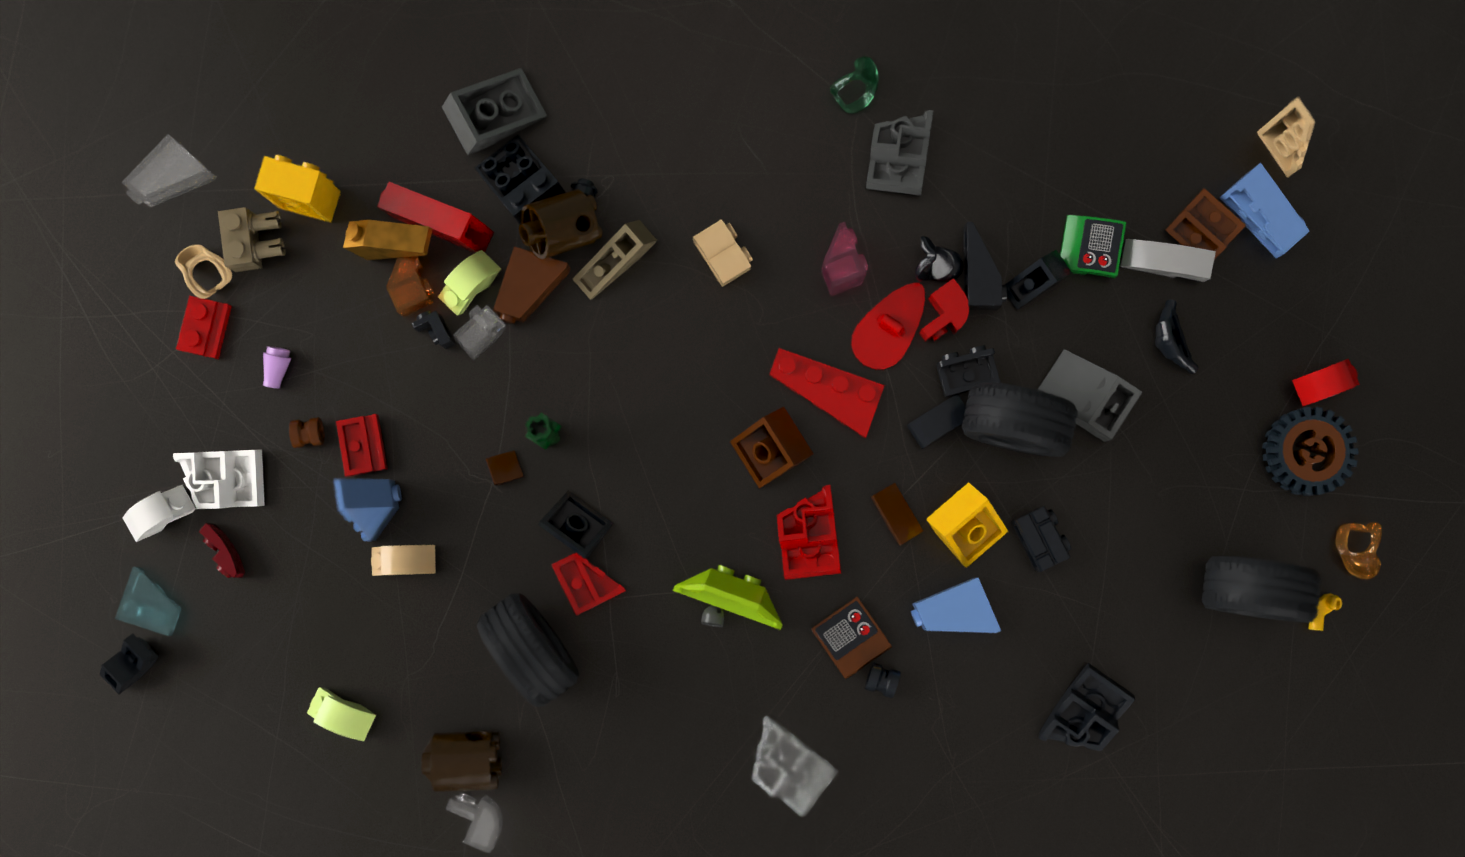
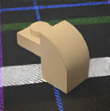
(403, 560)

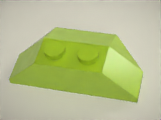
(732, 594)

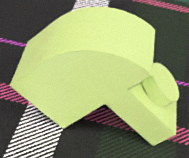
(467, 280)
(340, 715)

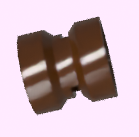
(306, 432)

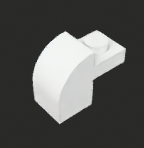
(156, 511)

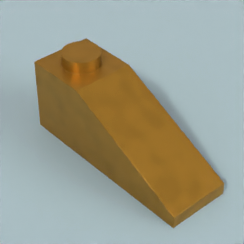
(386, 239)

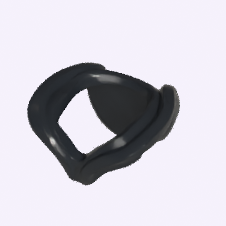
(942, 262)

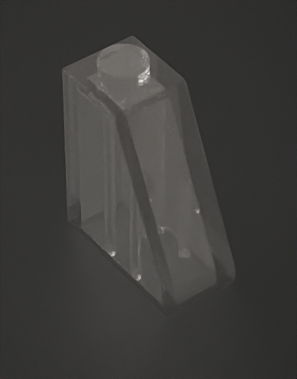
(166, 174)

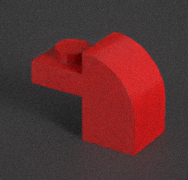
(953, 310)
(1326, 382)

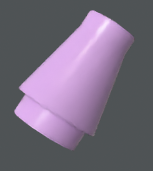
(275, 365)

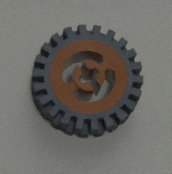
(1319, 426)

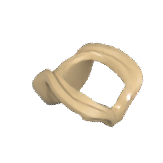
(190, 257)

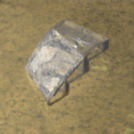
(790, 768)

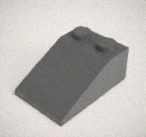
(493, 110)

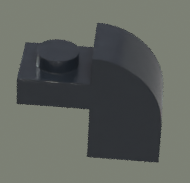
(128, 664)

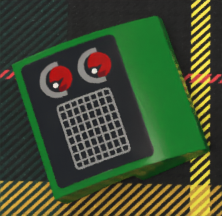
(1093, 245)

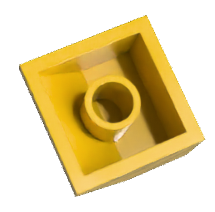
(967, 524)

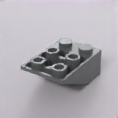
(1098, 395)

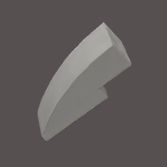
(1168, 259)

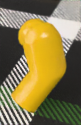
(1326, 604)

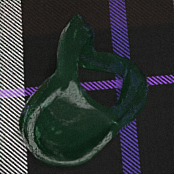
(868, 74)

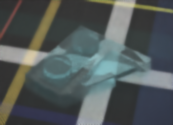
(147, 605)

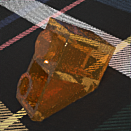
(407, 286)

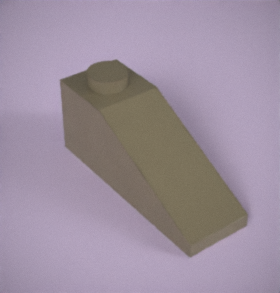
(615, 258)

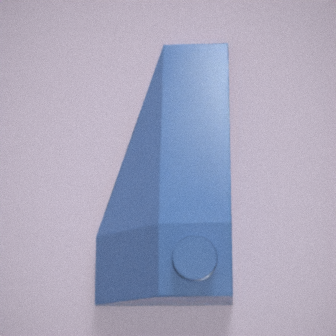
(368, 504)

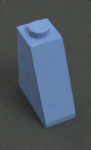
(957, 610)

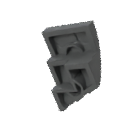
(900, 154)

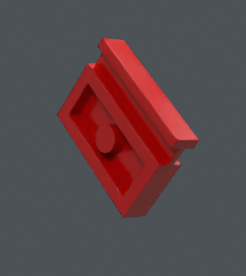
(203, 327)
(361, 445)

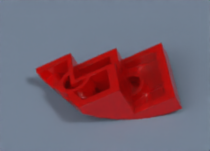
(809, 537)

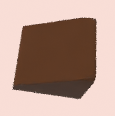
(504, 467)

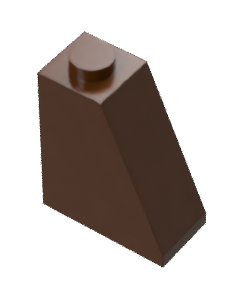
(527, 284)

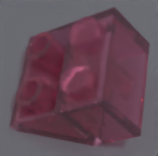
(842, 264)

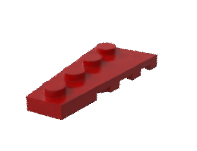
(835, 391)

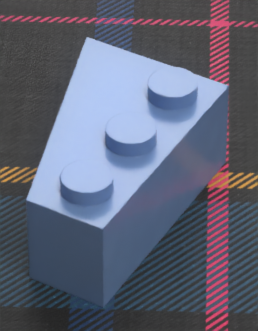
(1265, 211)

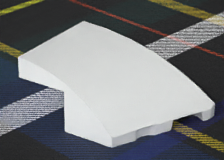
(224, 478)

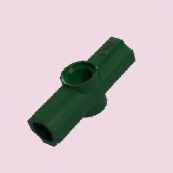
(543, 431)

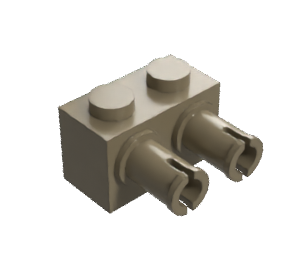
(240, 238)

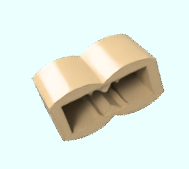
(722, 252)

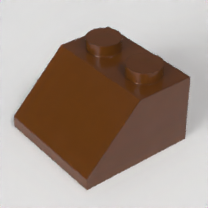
(771, 447)

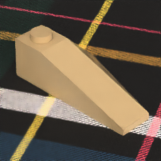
(1288, 136)

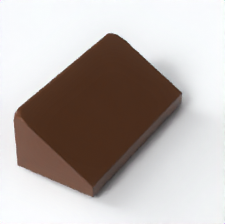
(897, 514)

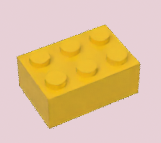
(297, 188)

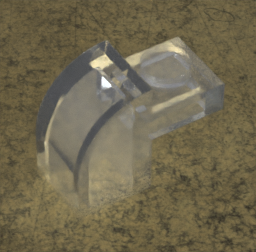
(479, 331)
(485, 817)

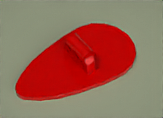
(889, 328)

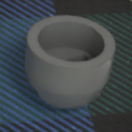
(713, 616)

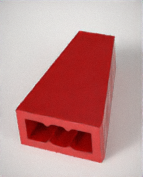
(446, 221)

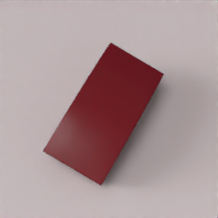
(227, 557)

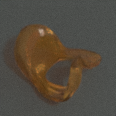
(1363, 564)

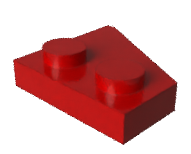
(584, 583)

